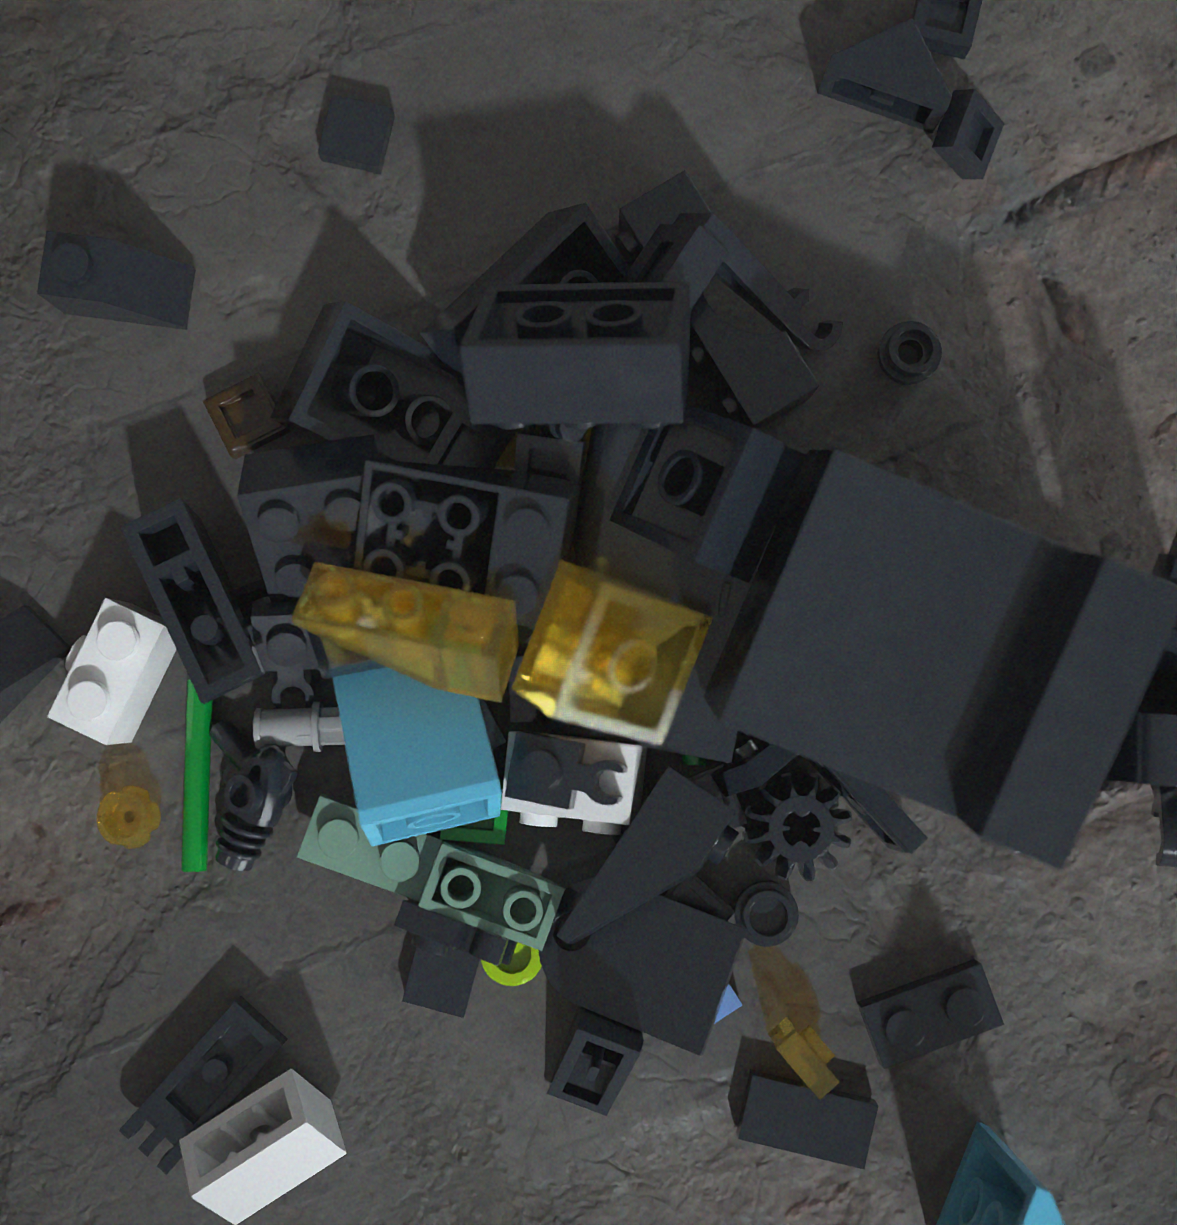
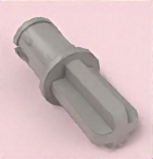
(298, 727)

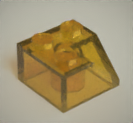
(610, 655)

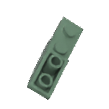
(437, 873)

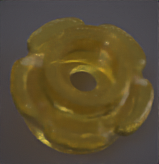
(111, 817)

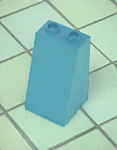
(414, 756)

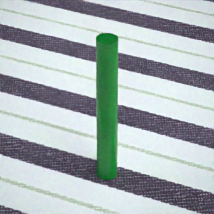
(196, 783)

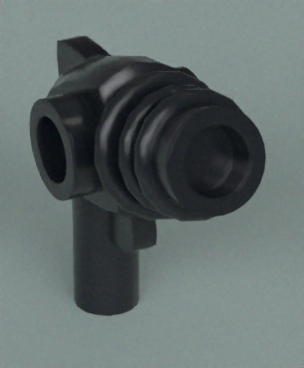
(254, 794)

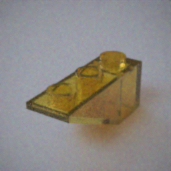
(419, 629)

